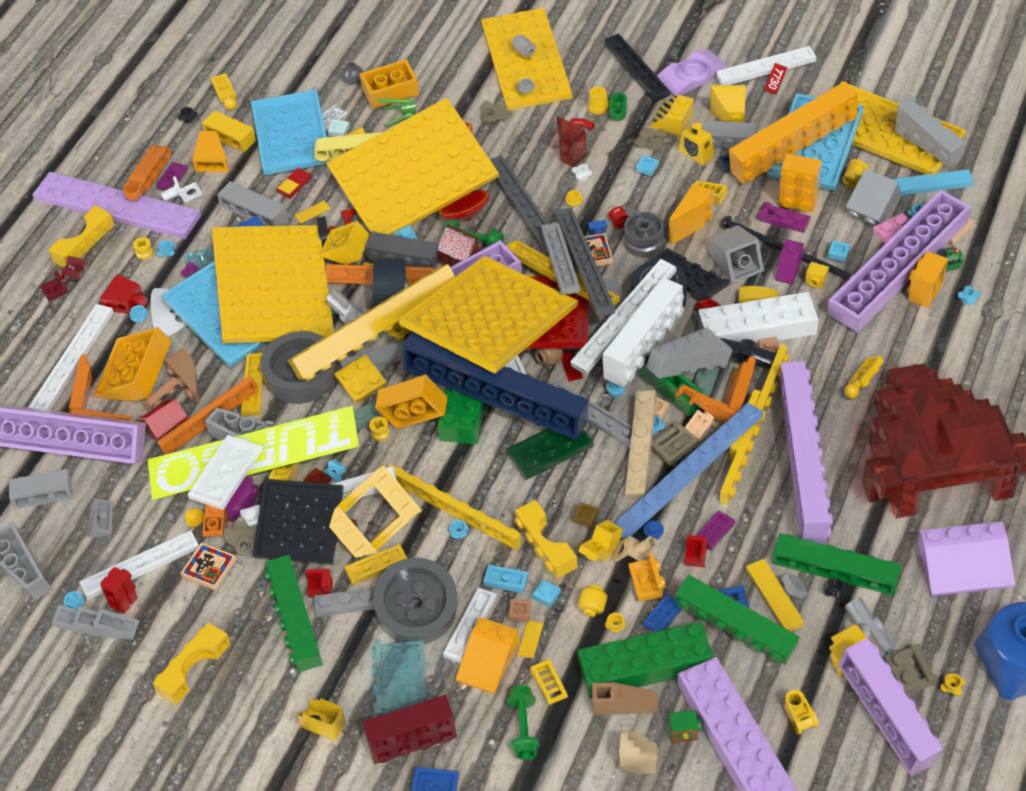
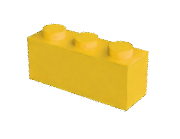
(230, 131)

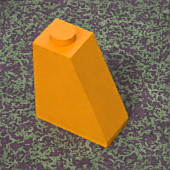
(209, 153)

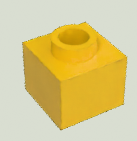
(817, 275)

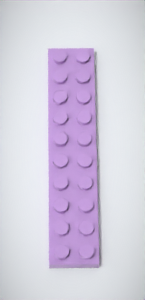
(142, 213)

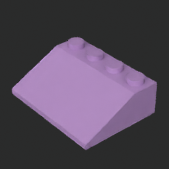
(966, 558)

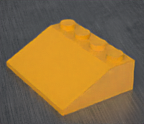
(133, 366)

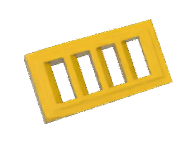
(719, 191)
(543, 666)

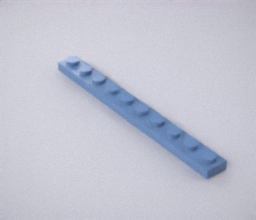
(688, 470)

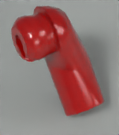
(583, 123)

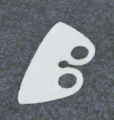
(161, 313)

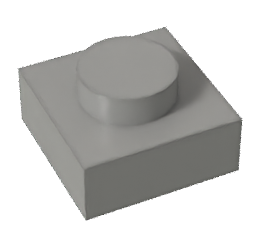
(794, 585)

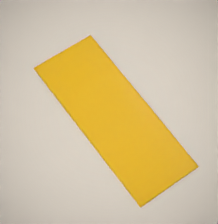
(312, 211)
(530, 639)

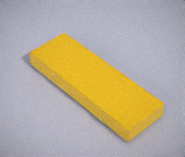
(373, 565)

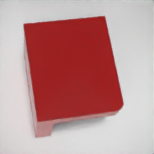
(695, 551)
(319, 582)

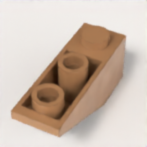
(184, 370)
(623, 699)

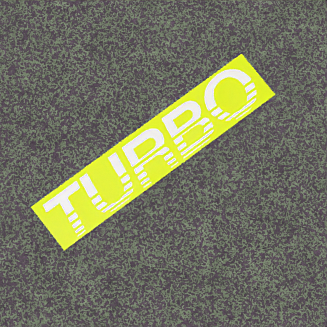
(280, 445)

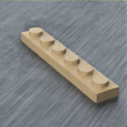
(641, 444)

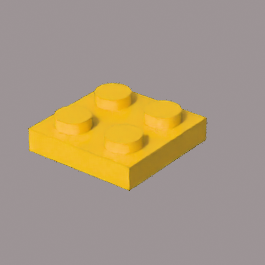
(360, 379)

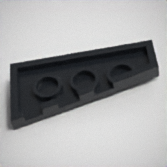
(699, 281)

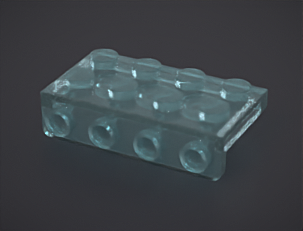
(398, 675)

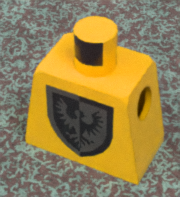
(697, 144)

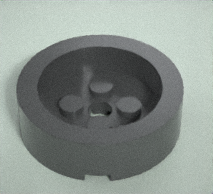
(280, 376)
(415, 580)

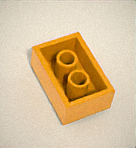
(389, 82)
(800, 183)
(411, 402)

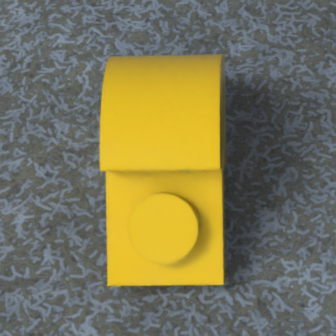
(603, 542)

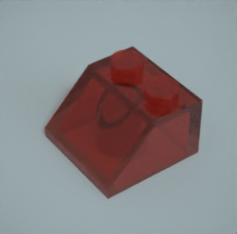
(571, 142)
(456, 246)

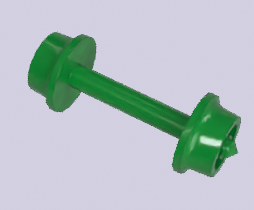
(493, 237)
(524, 746)

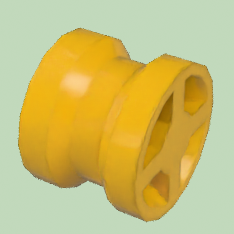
(143, 248)
(383, 428)

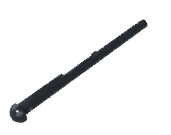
(726, 222)

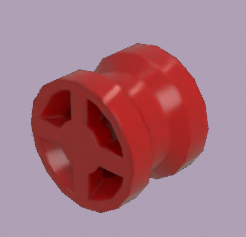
(618, 217)

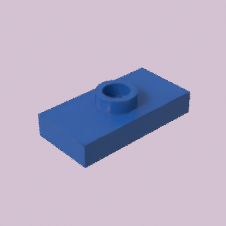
(662, 614)

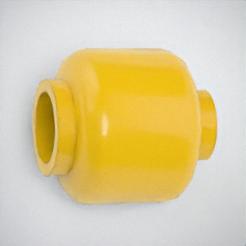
(592, 600)

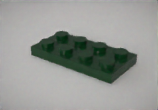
(546, 451)

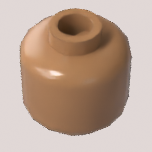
(548, 356)

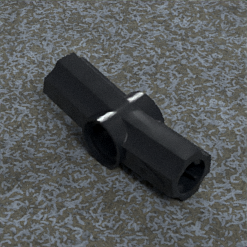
(746, 348)

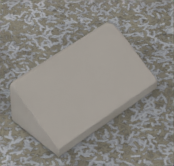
(100, 518)

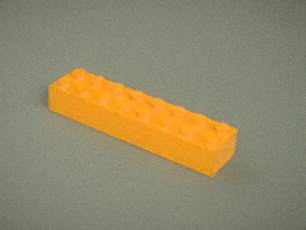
(793, 132)

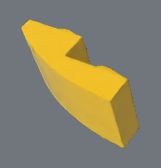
(753, 293)

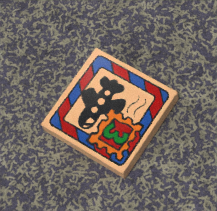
(600, 249)
(208, 566)

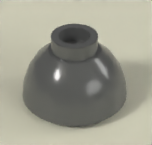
(351, 73)

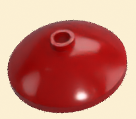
(466, 207)

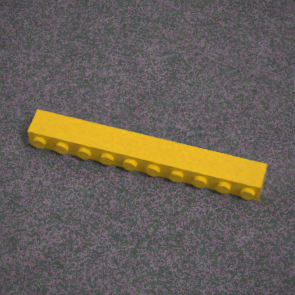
(367, 325)

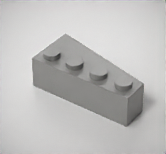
(928, 132)
(688, 354)
(226, 422)
(20, 563)

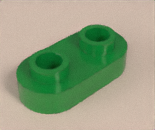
(618, 106)

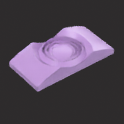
(692, 72)

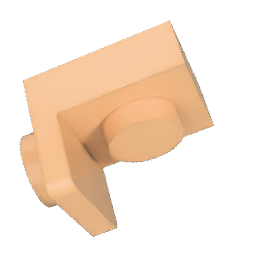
(700, 424)

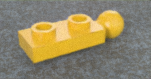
(224, 91)
(863, 376)

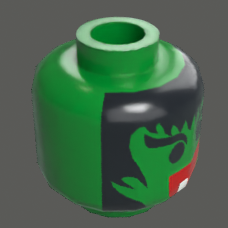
(954, 256)

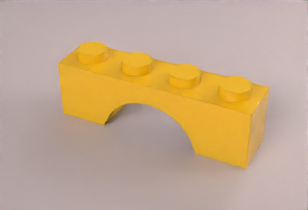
(97, 225)
(557, 556)
(207, 644)

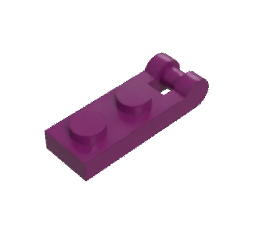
(783, 218)

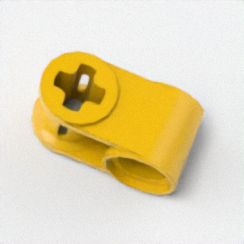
(800, 715)

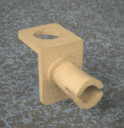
(635, 548)

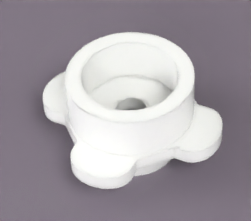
(582, 172)

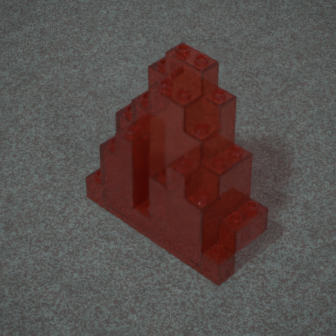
(937, 439)

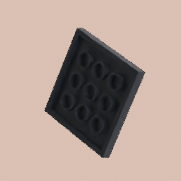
(297, 521)

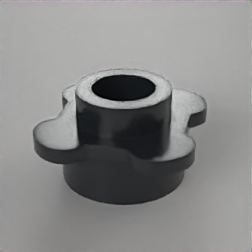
(187, 114)
(838, 584)

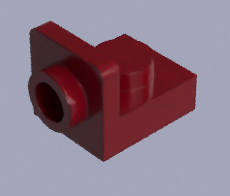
(74, 267)
(55, 287)

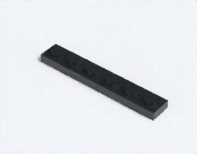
(637, 67)

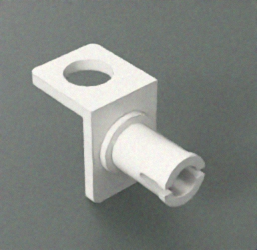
(177, 190)

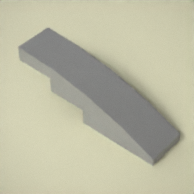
(95, 623)

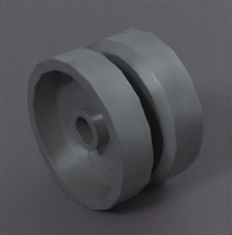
(644, 234)

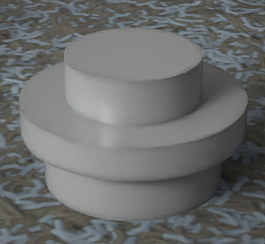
(525, 85)

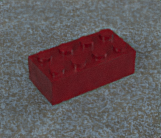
(410, 729)

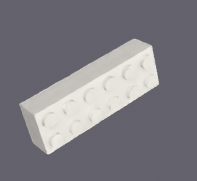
(765, 318)
(643, 332)

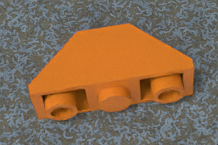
(214, 521)

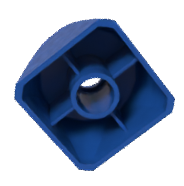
(1004, 650)

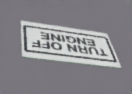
(332, 113)

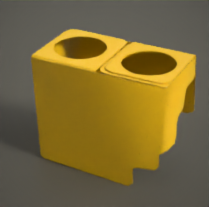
(843, 641)
(323, 709)

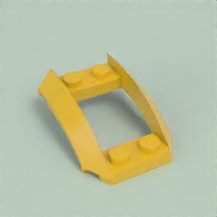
(396, 497)

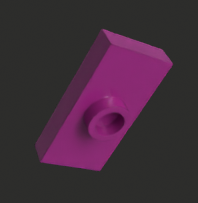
(167, 181)
(716, 529)

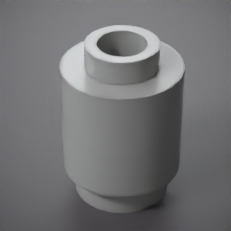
(523, 46)

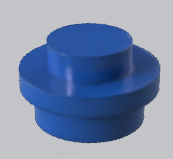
(653, 529)

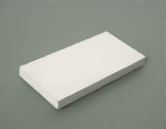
(225, 472)

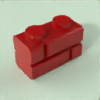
(119, 589)

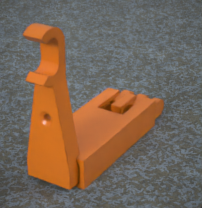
(81, 392)
(733, 396)

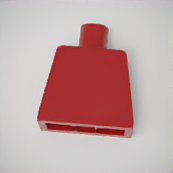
(123, 295)

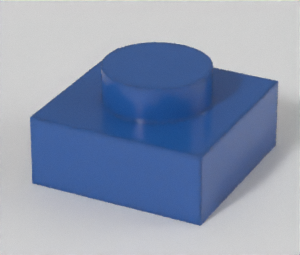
(597, 227)

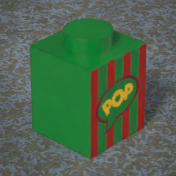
(684, 726)

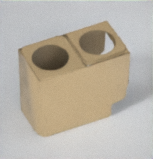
(637, 754)

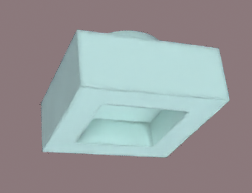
(338, 128)

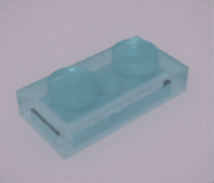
(200, 258)

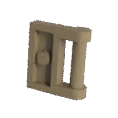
(676, 446)
(905, 672)

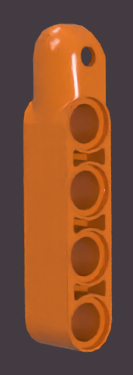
(146, 172)

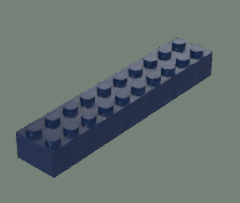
(505, 390)

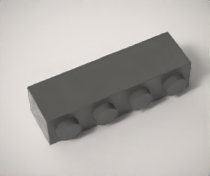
(414, 251)

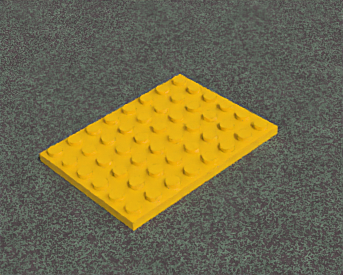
(412, 169)
(270, 282)
(488, 313)

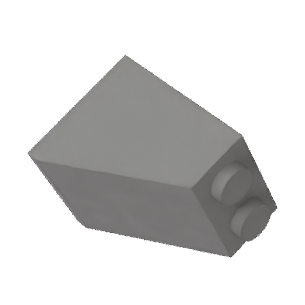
(873, 197)
(736, 253)

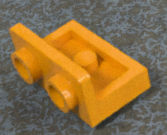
(646, 578)

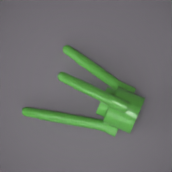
(407, 107)

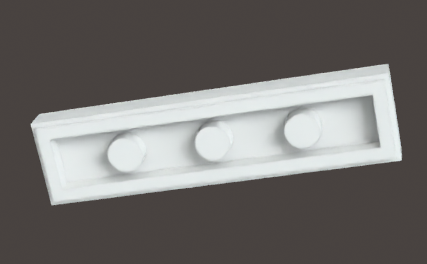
(478, 607)

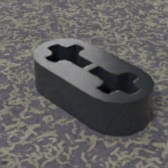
(322, 229)

